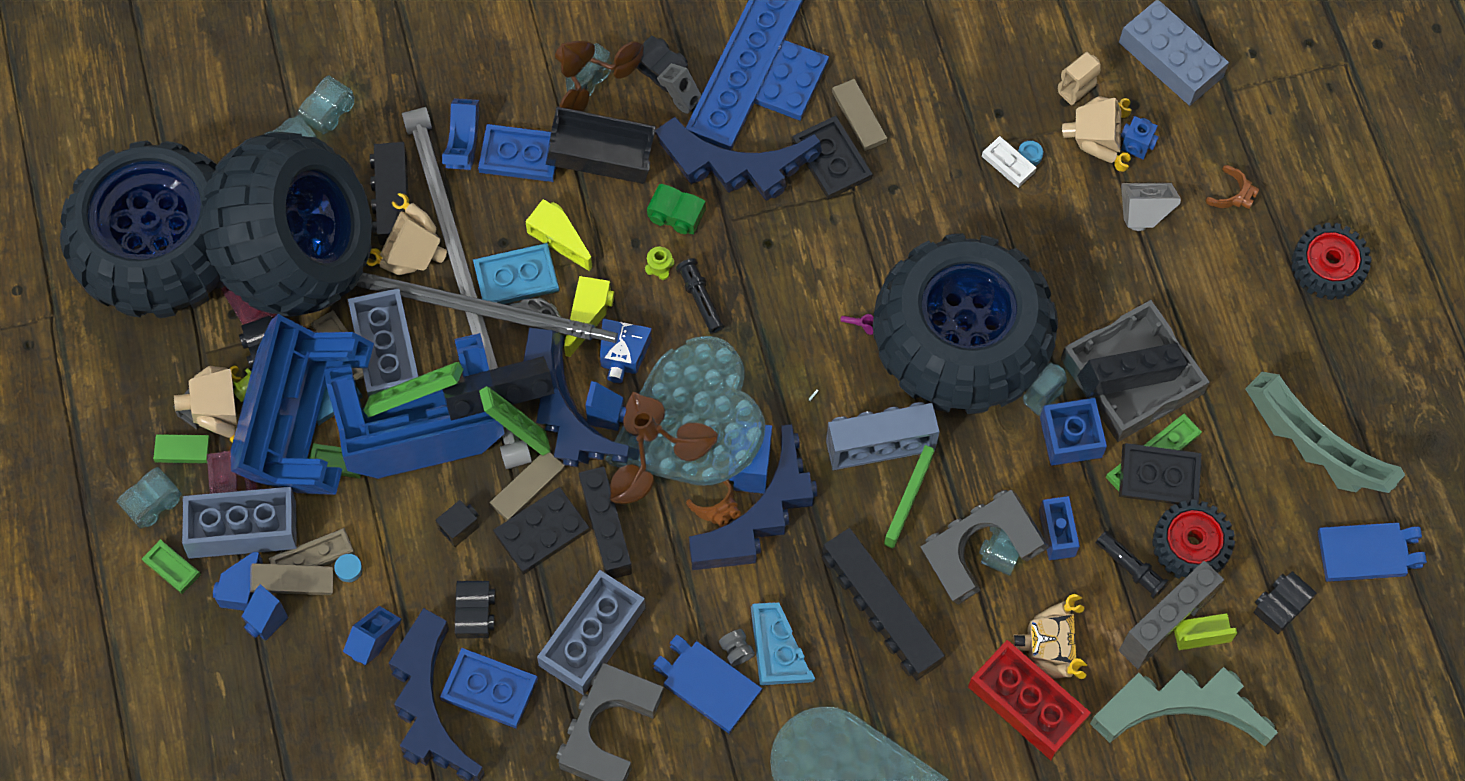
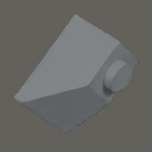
(1147, 203)

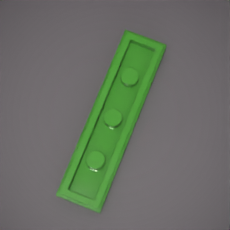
(413, 389)
(514, 420)
(1175, 436)
(909, 497)

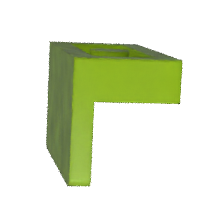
(1204, 632)

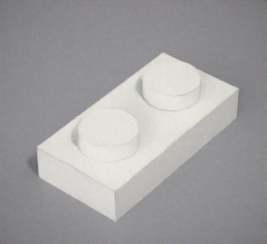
(1008, 162)

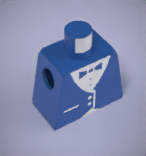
(627, 352)

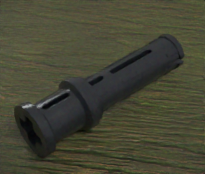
(696, 284)
(1141, 572)

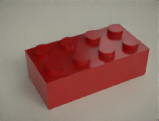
(1029, 699)

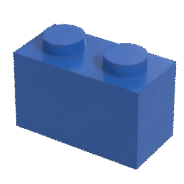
(1059, 528)

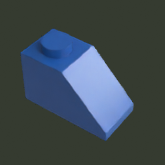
(604, 407)
(234, 584)
(263, 614)
(371, 635)

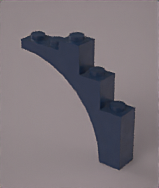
(732, 168)
(559, 414)
(739, 540)
(427, 737)

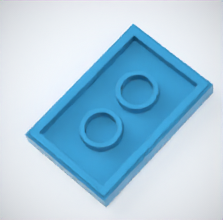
(516, 274)

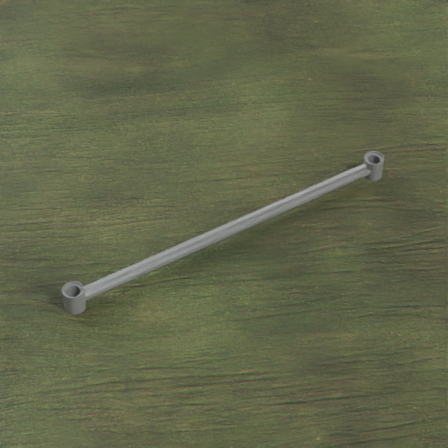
(417, 123)

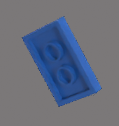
(792, 80)
(516, 153)
(489, 688)

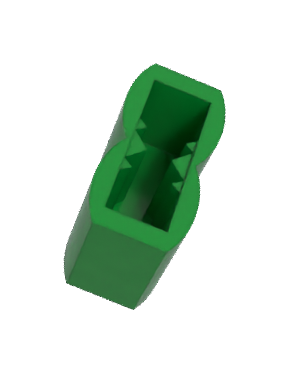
(676, 209)

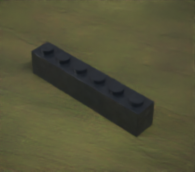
(882, 604)

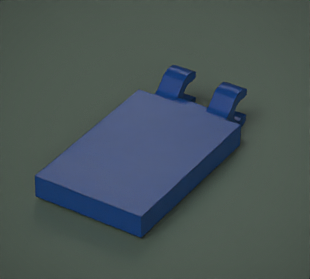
(1368, 551)
(708, 683)

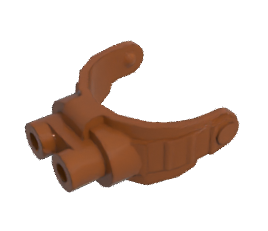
(1241, 199)
(720, 512)

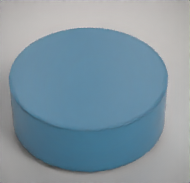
(1031, 151)
(348, 568)

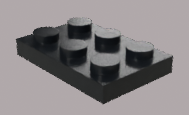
(839, 163)
(1159, 474)
(541, 530)

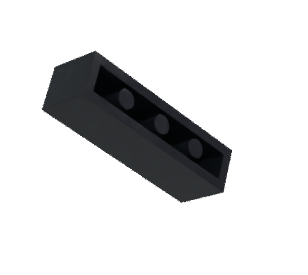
(389, 180)
(1132, 370)
(512, 382)
(605, 523)

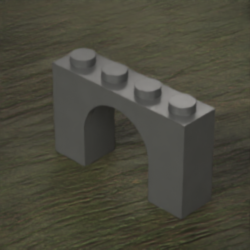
(947, 549)
(1155, 627)
(609, 689)

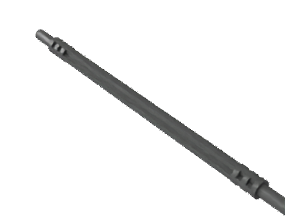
(486, 308)

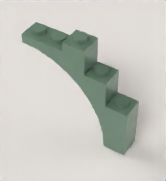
(1316, 443)
(1182, 695)

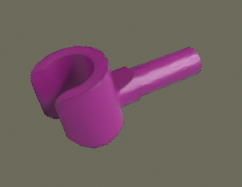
(865, 322)

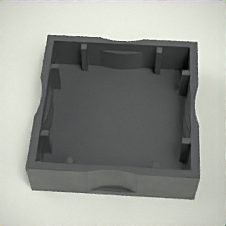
(1138, 407)

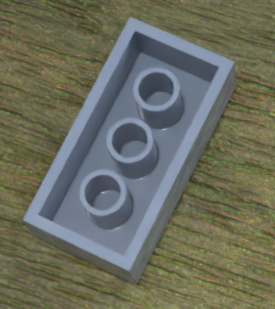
(1173, 52)
(383, 321)
(881, 435)
(239, 522)
(591, 632)

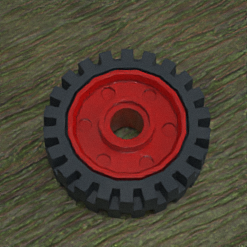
(1325, 277)
(1194, 521)

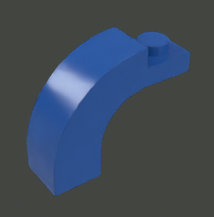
(462, 135)

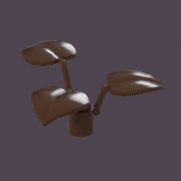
(577, 54)
(644, 420)

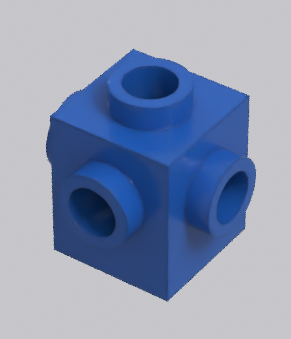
(1139, 137)

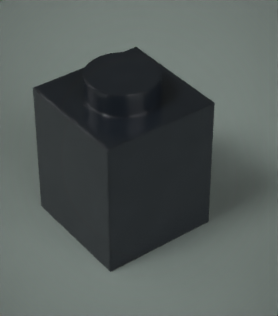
(458, 522)

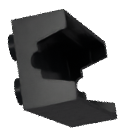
(600, 145)

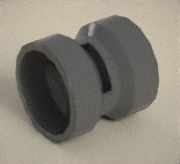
(736, 647)

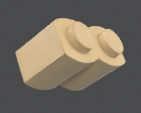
(1079, 78)

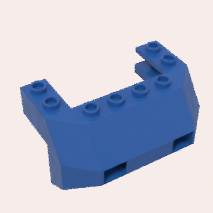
(285, 404)
(414, 432)

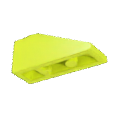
(552, 226)
(589, 307)

